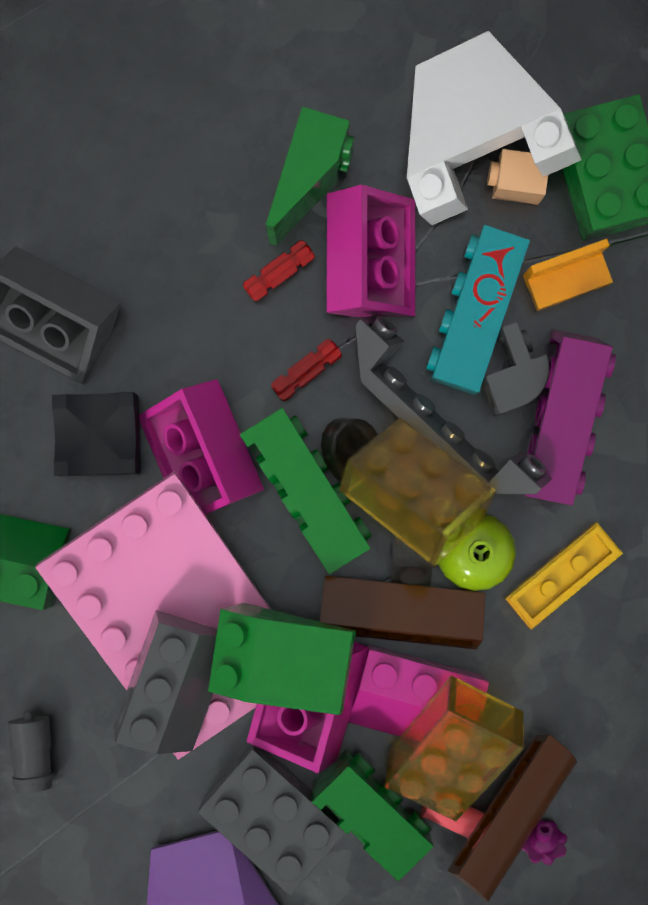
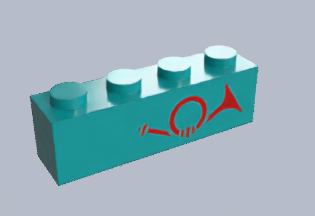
(478, 311)

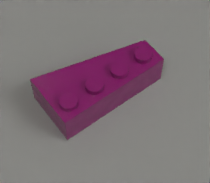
(569, 412)

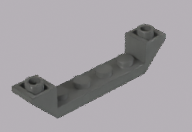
(376, 346)

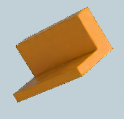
(568, 275)

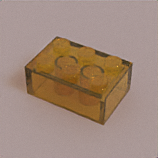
(416, 490)
(455, 748)

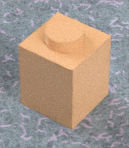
(516, 178)

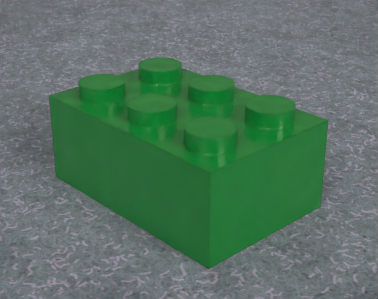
(612, 177)

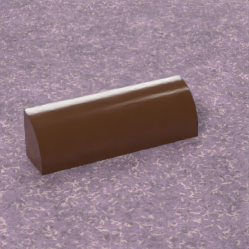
(404, 612)
(512, 816)

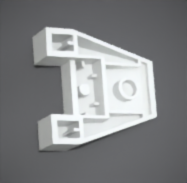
(473, 105)

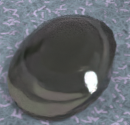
(342, 440)

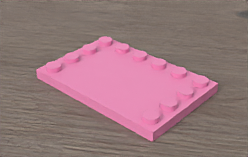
(147, 559)

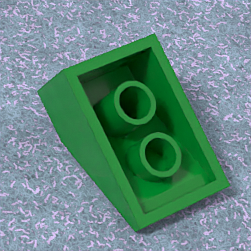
(312, 167)
(281, 659)

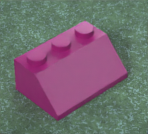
(370, 253)
(202, 444)
(398, 688)
(304, 735)

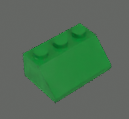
(21, 548)

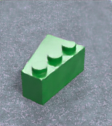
(372, 814)

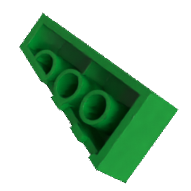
(306, 491)

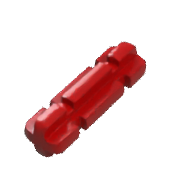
(278, 270)
(306, 369)

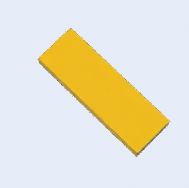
(563, 575)

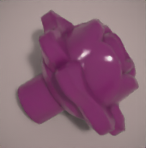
(546, 843)

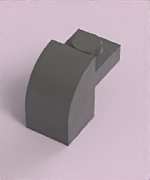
(523, 378)

